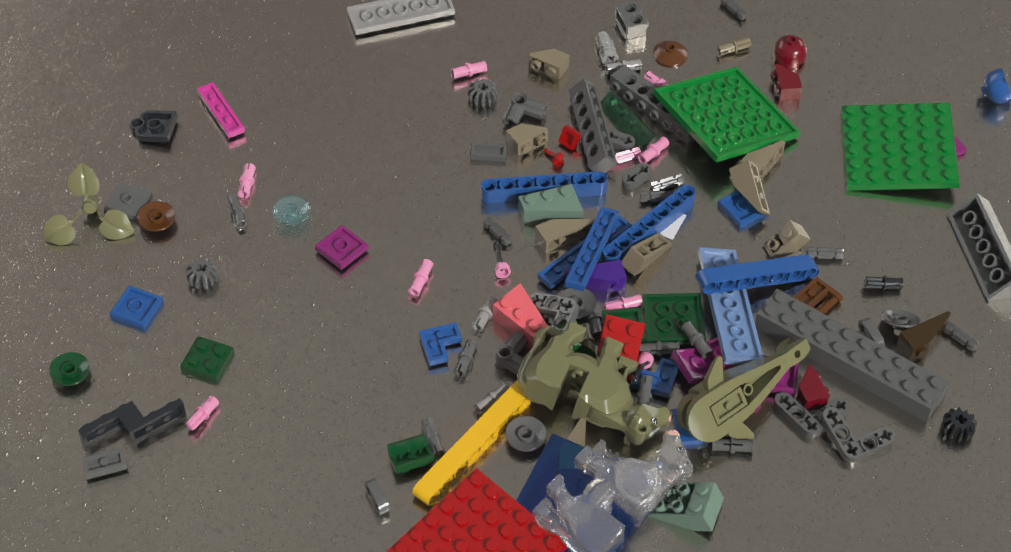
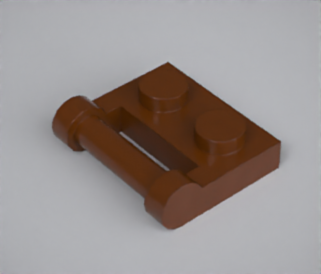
(815, 292)

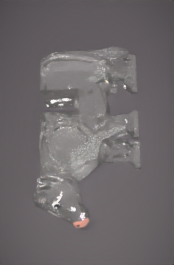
(622, 483)

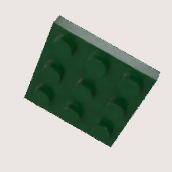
(668, 312)

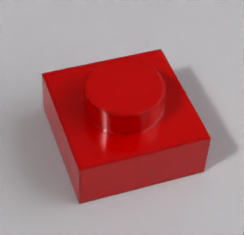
(569, 137)

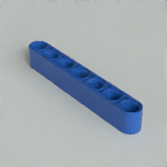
(509, 189)
(652, 223)
(757, 274)

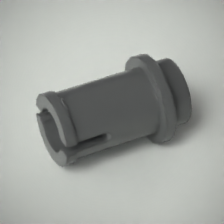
(595, 320)

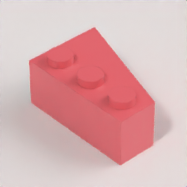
(518, 313)

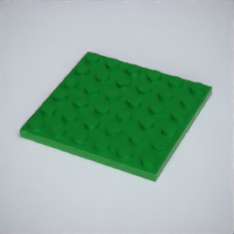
(726, 113)
(899, 146)

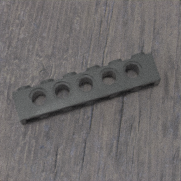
(640, 93)
(593, 127)

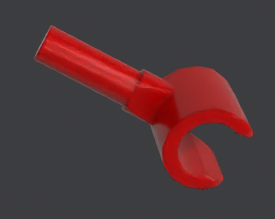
(557, 158)

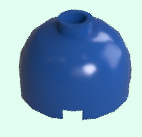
(996, 87)

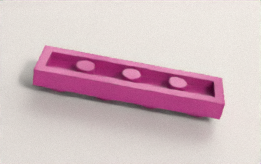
(220, 110)

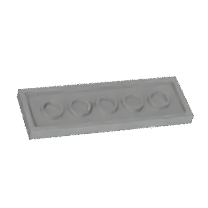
(394, 13)

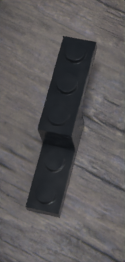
(131, 421)

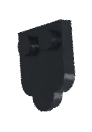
(154, 125)

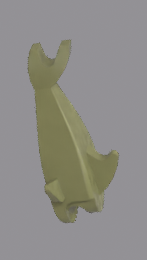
(730, 396)

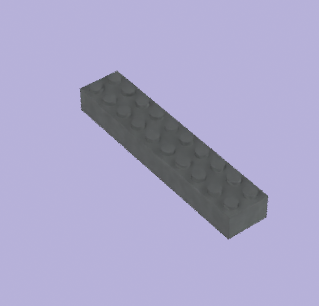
(853, 355)

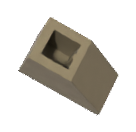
(550, 62)
(526, 137)
(786, 240)

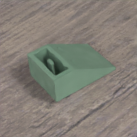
(690, 506)

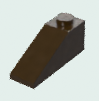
(919, 339)

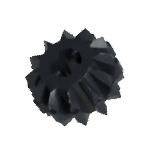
(959, 424)

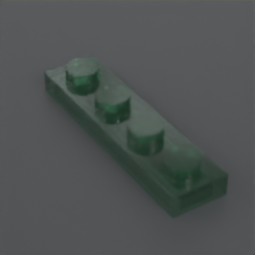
(627, 118)

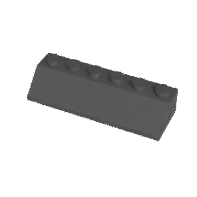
(984, 245)

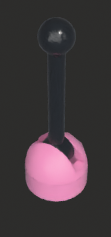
(501, 265)
(643, 364)

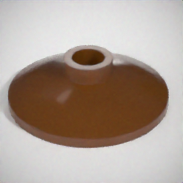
(670, 53)
(156, 216)

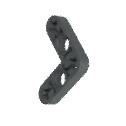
(560, 312)
(812, 420)
(854, 444)

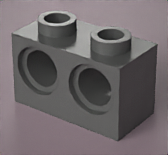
(631, 19)

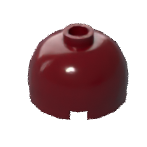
(789, 51)

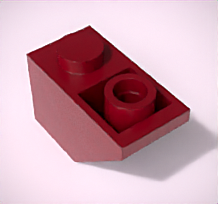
(786, 83)
(811, 391)

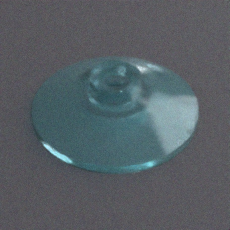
(291, 210)

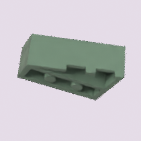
(550, 204)

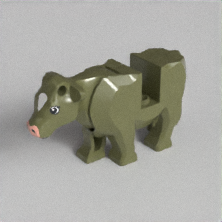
(600, 381)

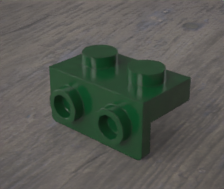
(410, 453)

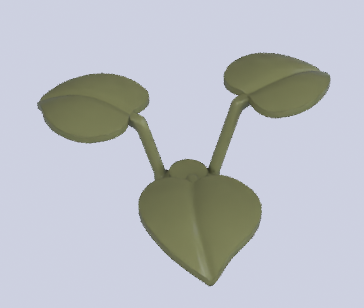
(85, 182)

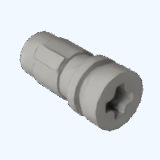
(606, 48)

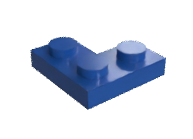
(436, 339)
(663, 378)

